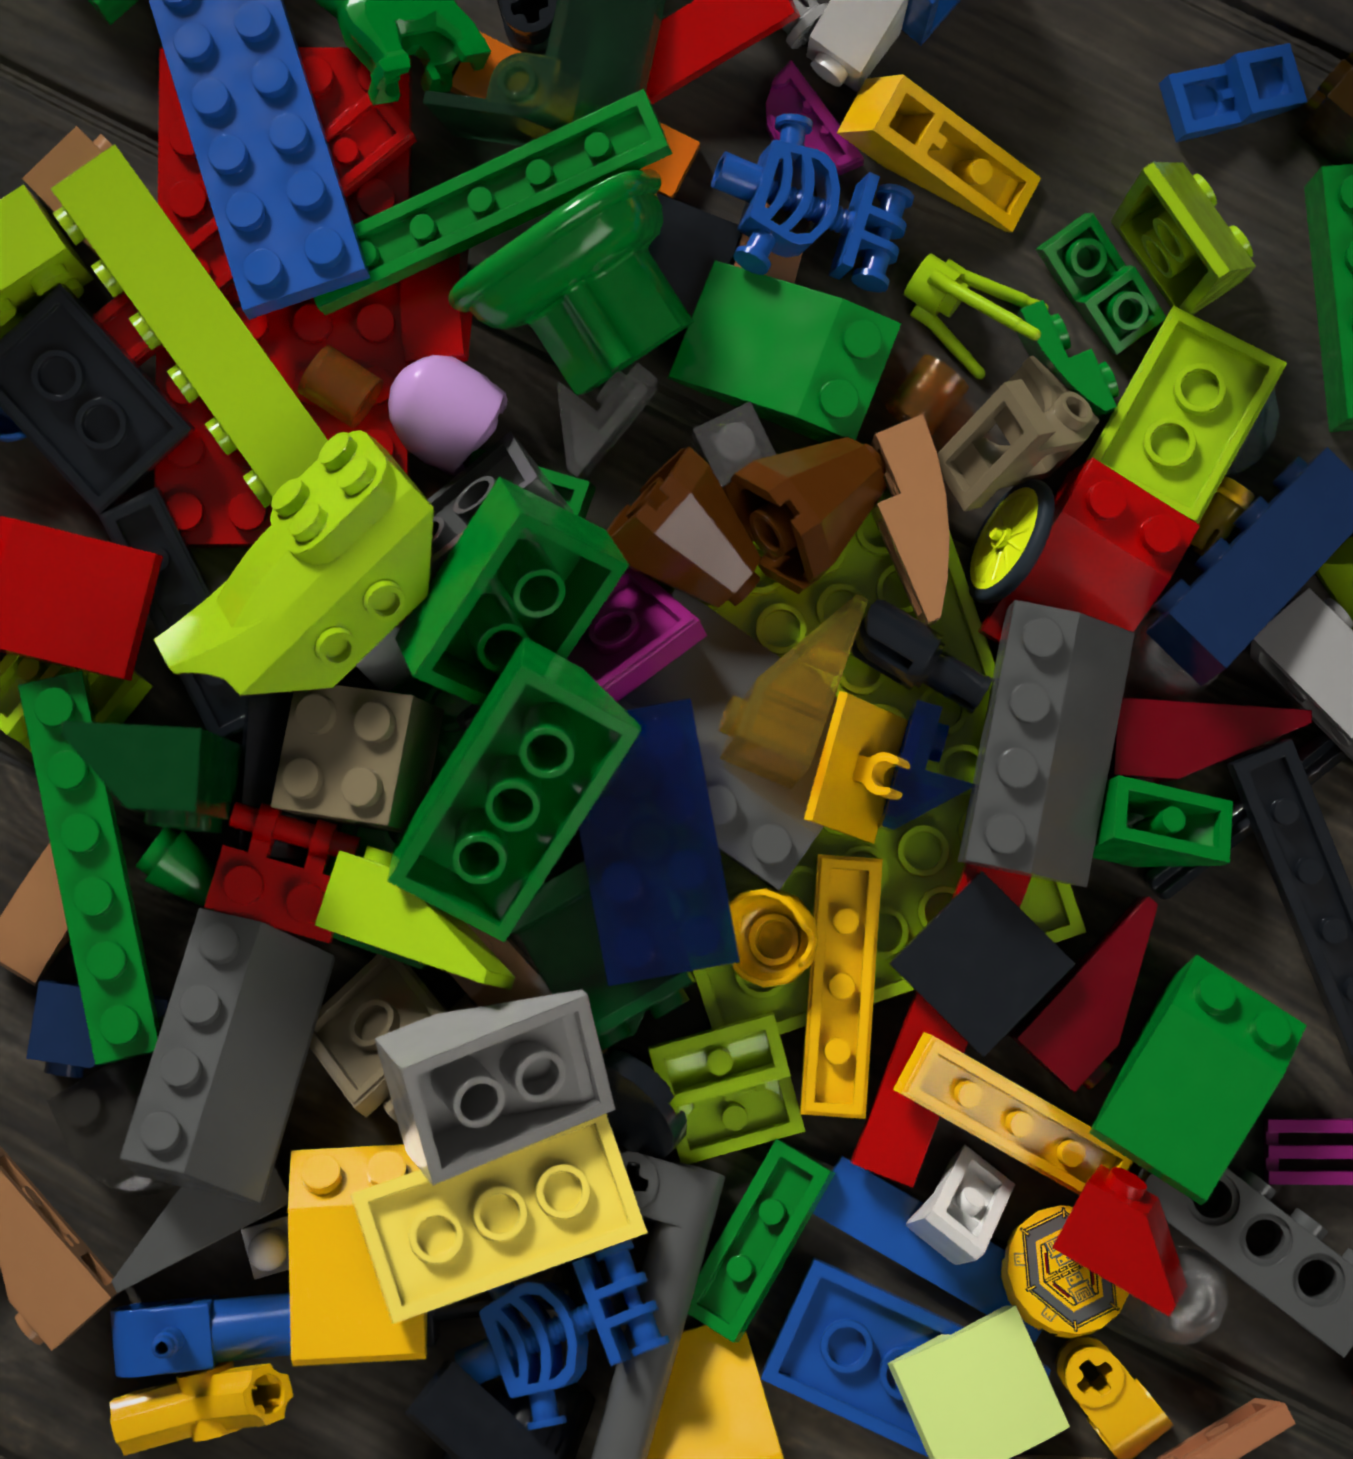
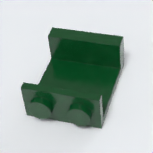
(566, 948)

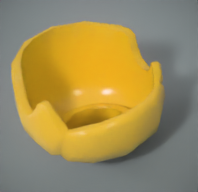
(773, 936)

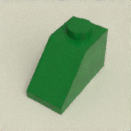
(1162, 826)

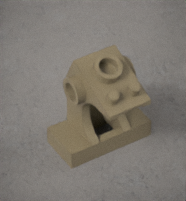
(1038, 420)

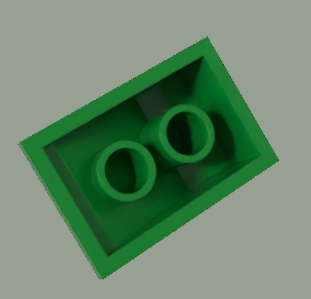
(787, 350)
(1197, 1078)

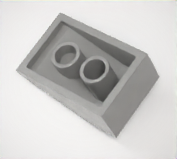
(493, 1080)

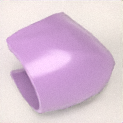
(444, 410)

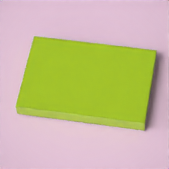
(1187, 412)

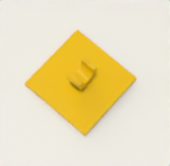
(857, 768)

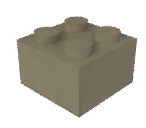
(357, 757)

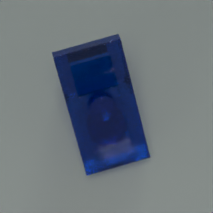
(921, 788)

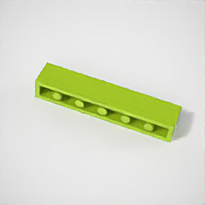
(191, 319)

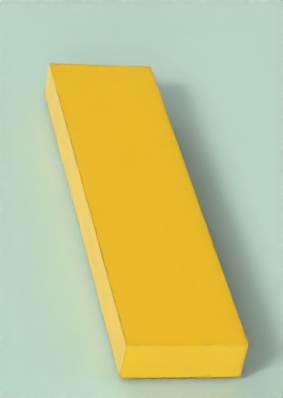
(841, 987)
(1004, 1114)

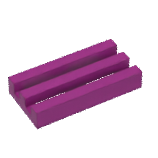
(1274, 1151)

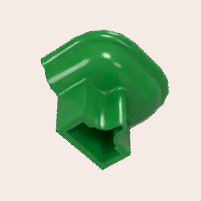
(584, 282)

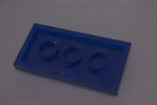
(658, 856)

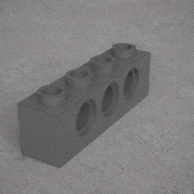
(1275, 1270)

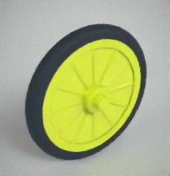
(1010, 541)

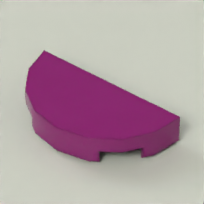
(794, 95)

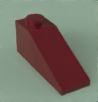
(1176, 738)
(1088, 1007)

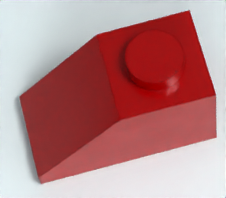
(1124, 1238)

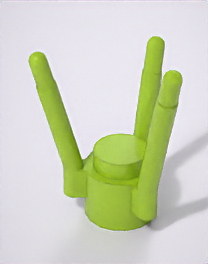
(944, 285)

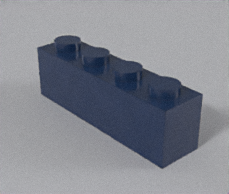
(1259, 570)

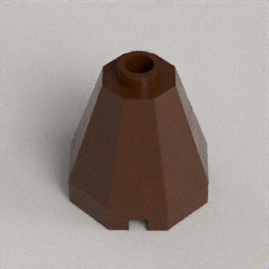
(806, 506)
(688, 534)

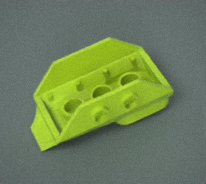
(320, 582)

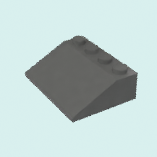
(754, 817)

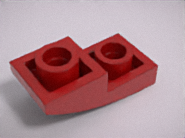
(428, 319)

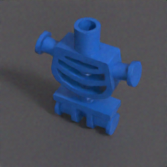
(862, 227)
(514, 1347)

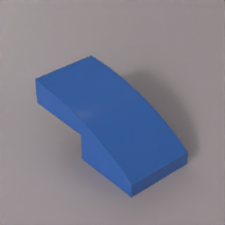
(1233, 93)

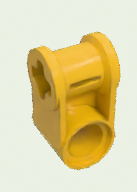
(1114, 1402)

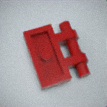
(273, 890)

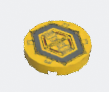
(1051, 1287)

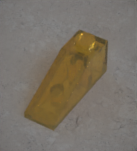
(788, 705)

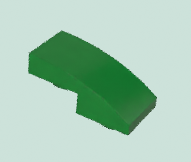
(1100, 284)
(1078, 373)

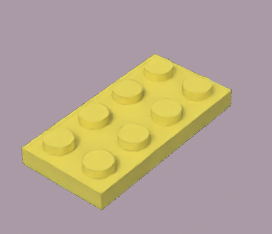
(497, 1219)

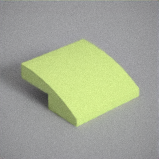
(979, 1391)

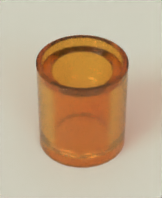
(340, 386)
(928, 390)

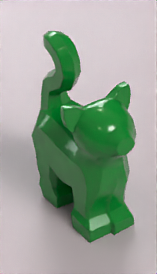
(391, 30)

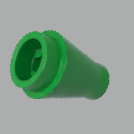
(178, 866)

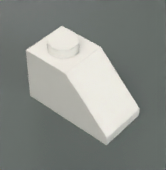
(854, 38)

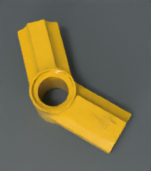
(200, 1406)

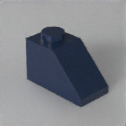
(61, 1030)

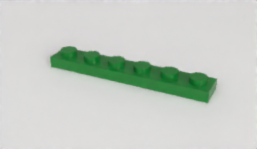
(503, 194)
(90, 874)

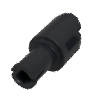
(915, 656)

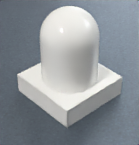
(267, 1246)

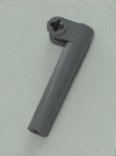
(682, 1207)

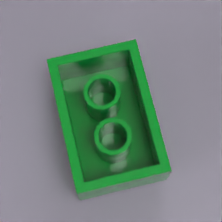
(509, 576)

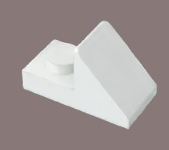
(963, 1208)

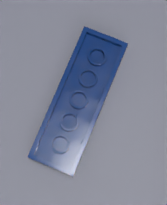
(260, 150)

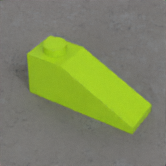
(376, 912)

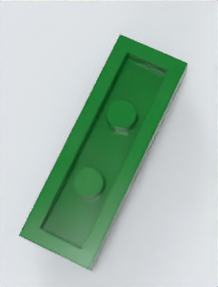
(758, 1240)

